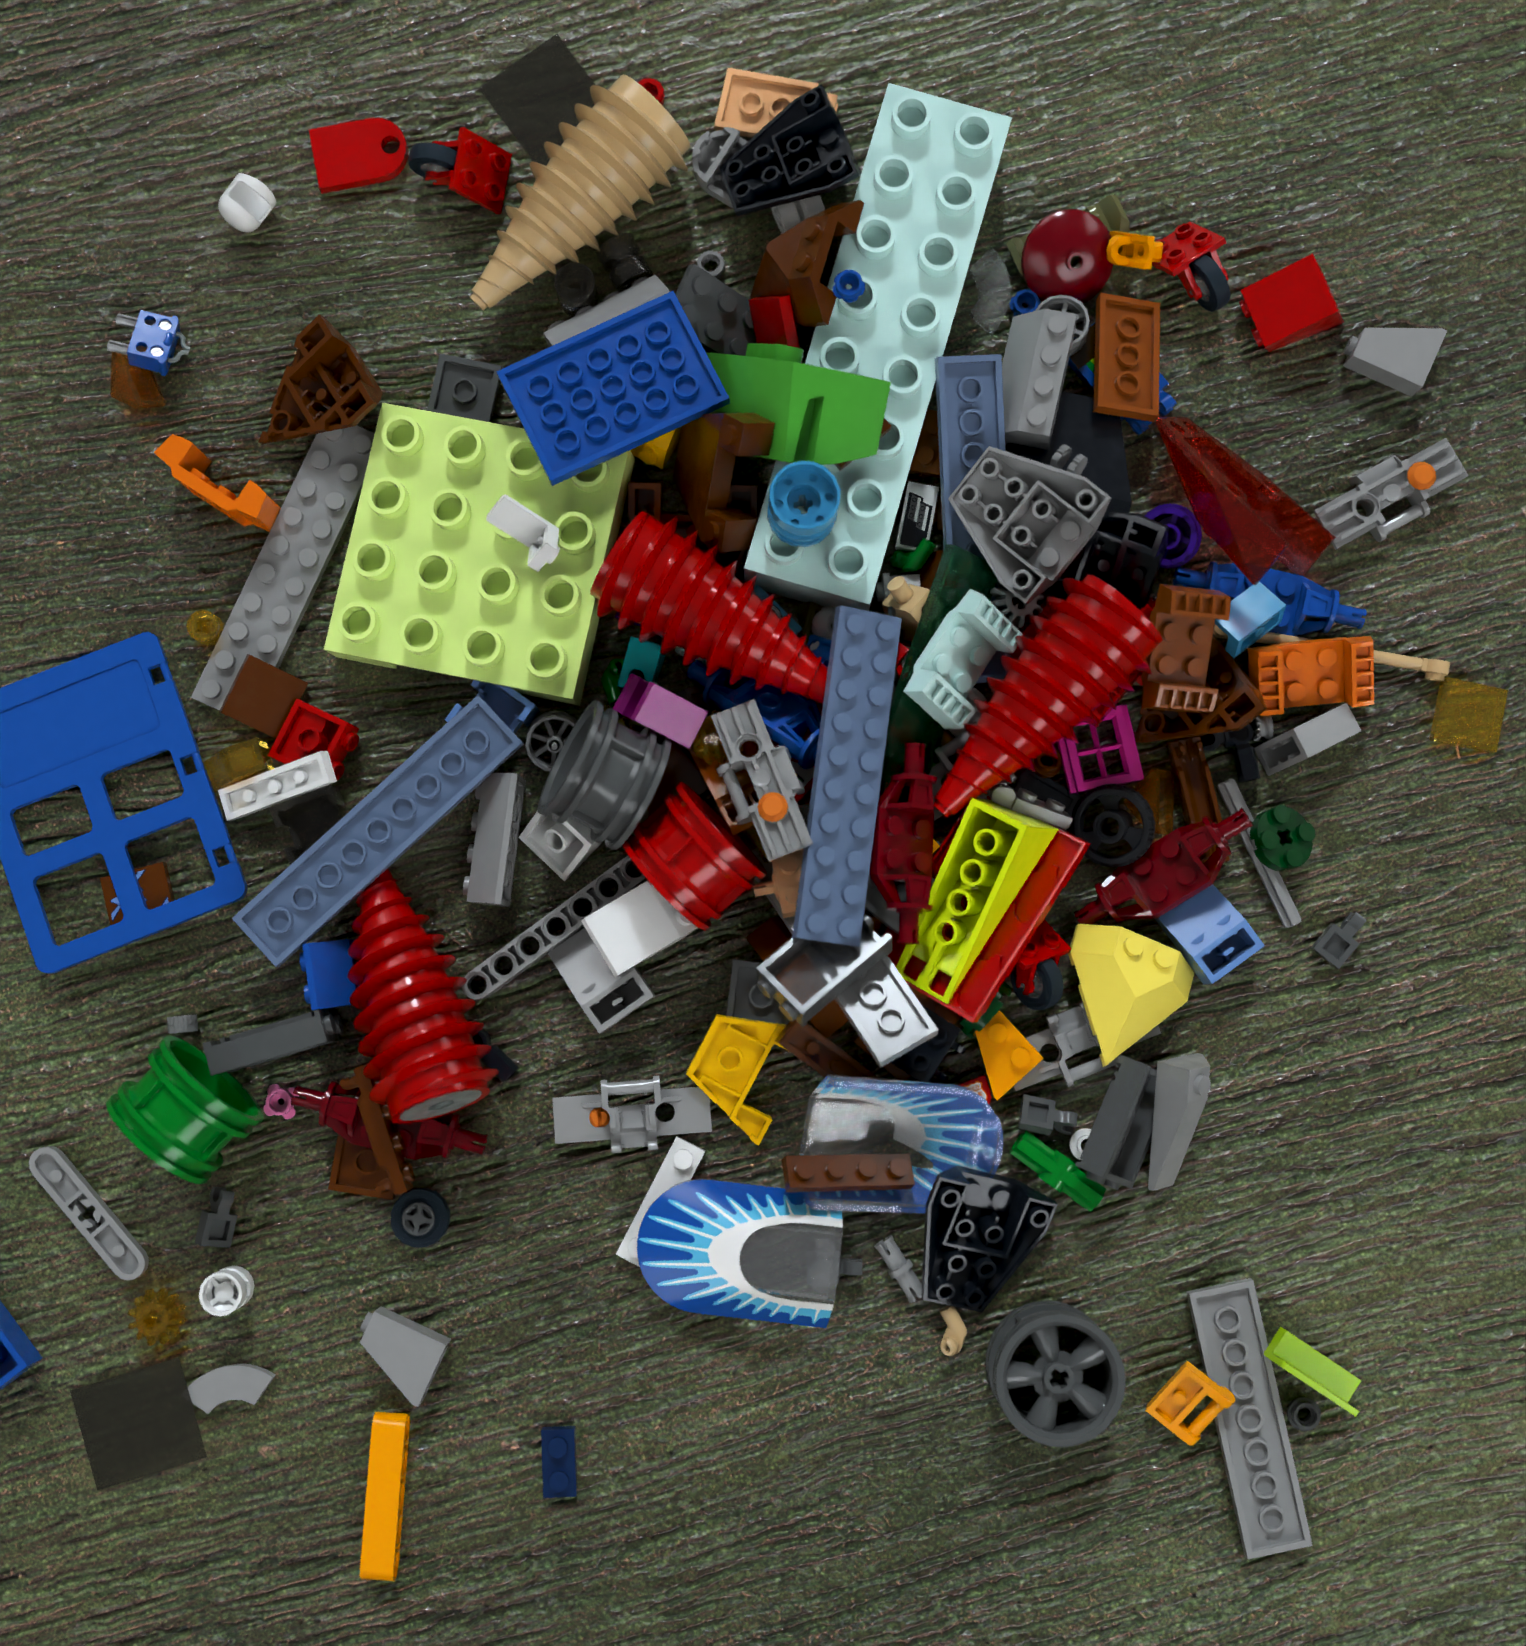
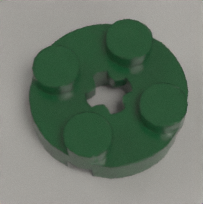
(1296, 832)
(996, 1004)

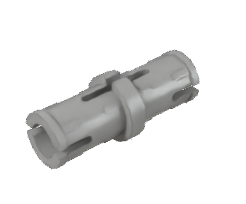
(900, 1268)

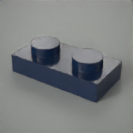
(559, 1461)

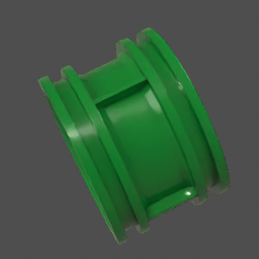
(183, 1112)

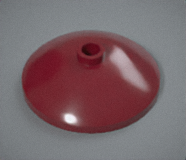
(1053, 245)

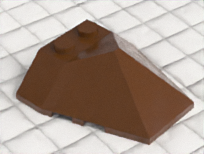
(796, 261)

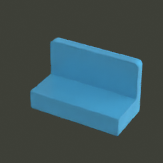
(1251, 617)

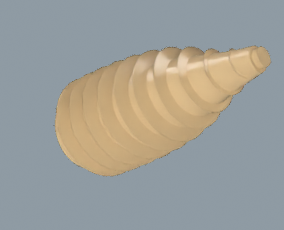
(586, 185)

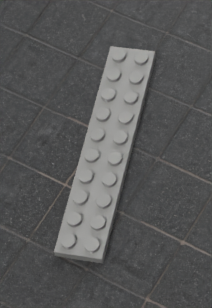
(290, 560)

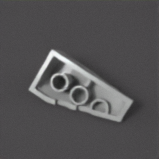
(1178, 1104)

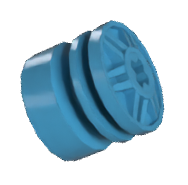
(806, 486)

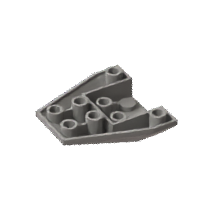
(1027, 518)

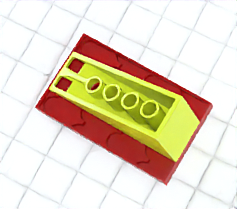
(988, 898)

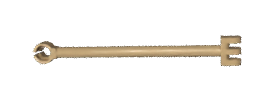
(1433, 668)

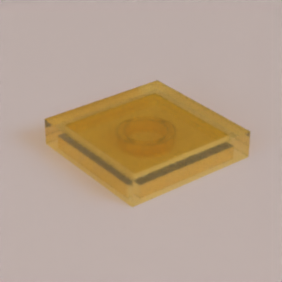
(1468, 715)

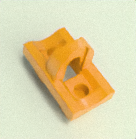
(1133, 250)

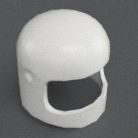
(246, 203)

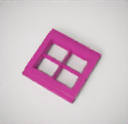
(1127, 748)

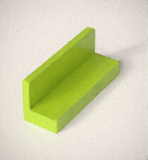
(1313, 1368)

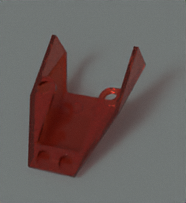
(1241, 505)

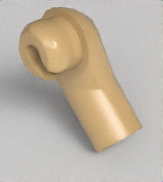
(955, 1332)

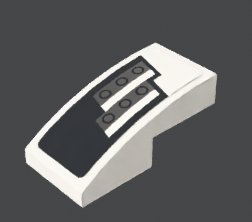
(916, 515)

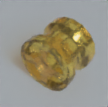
(211, 630)

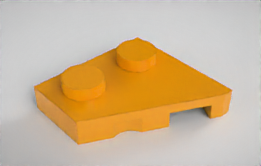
(1005, 1054)

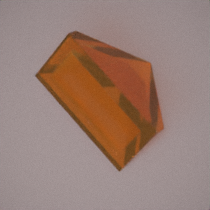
(134, 384)
(1158, 790)

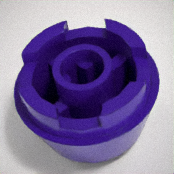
(1183, 533)

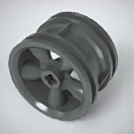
(605, 775)
(1095, 1406)

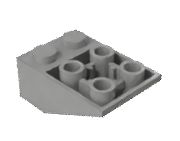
(594, 986)

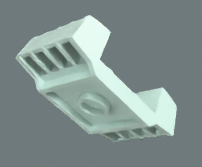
(958, 658)

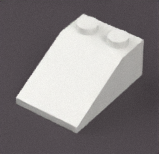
(635, 927)

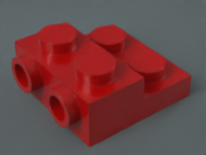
(311, 731)

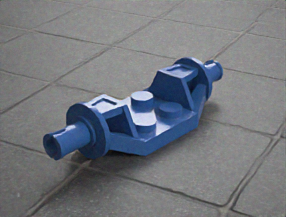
(1296, 591)
(783, 715)

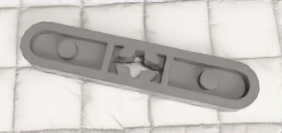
(109, 1239)

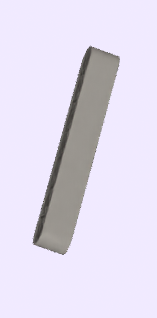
(540, 930)

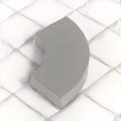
(229, 1383)

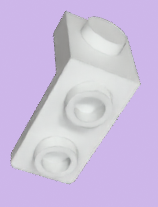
(528, 529)

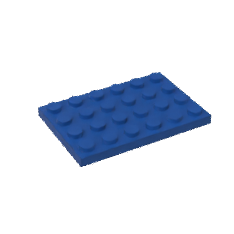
(613, 387)

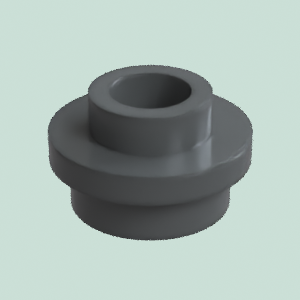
(1312, 1418)

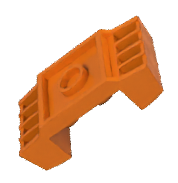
(188, 468)
(1313, 673)

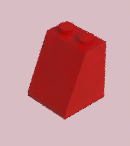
(1290, 305)

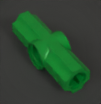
(1057, 1171)

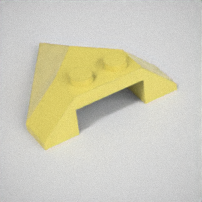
(1126, 984)

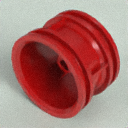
(693, 857)

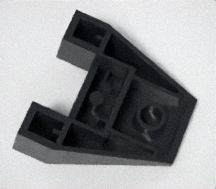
(1095, 437)

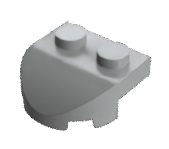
(709, 155)

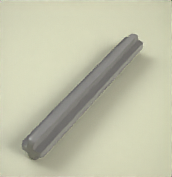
(1270, 878)

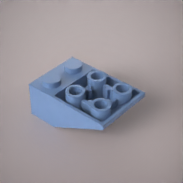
(1210, 934)

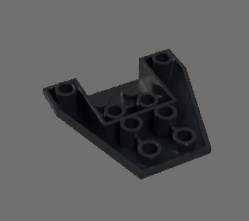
(792, 157)
(978, 1235)

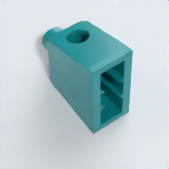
(642, 657)

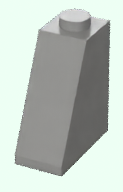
(1395, 355)
(1307, 739)
(404, 1351)

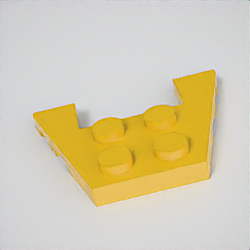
(729, 1065)

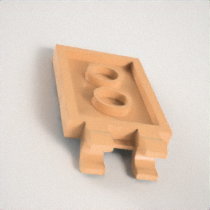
(755, 98)

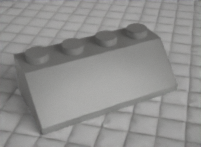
(614, 304)
(1035, 374)
(495, 839)

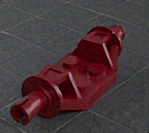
(905, 843)
(1166, 872)
(420, 1138)

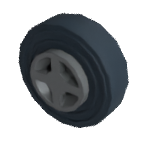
(407, 1226)

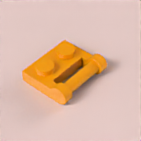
(1182, 1395)

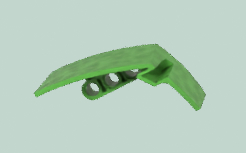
(815, 409)

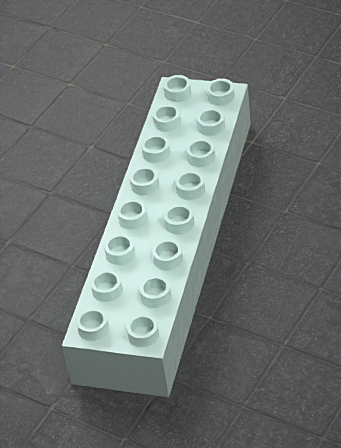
(912, 247)

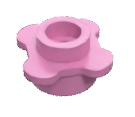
(272, 1101)

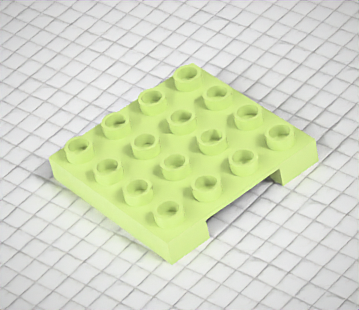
(447, 588)

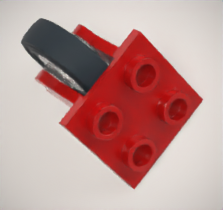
(467, 166)
(1194, 258)
(1036, 973)

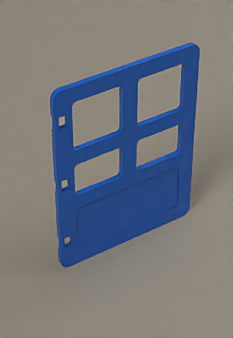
(73, 731)

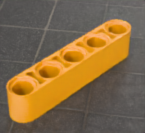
(385, 1496)

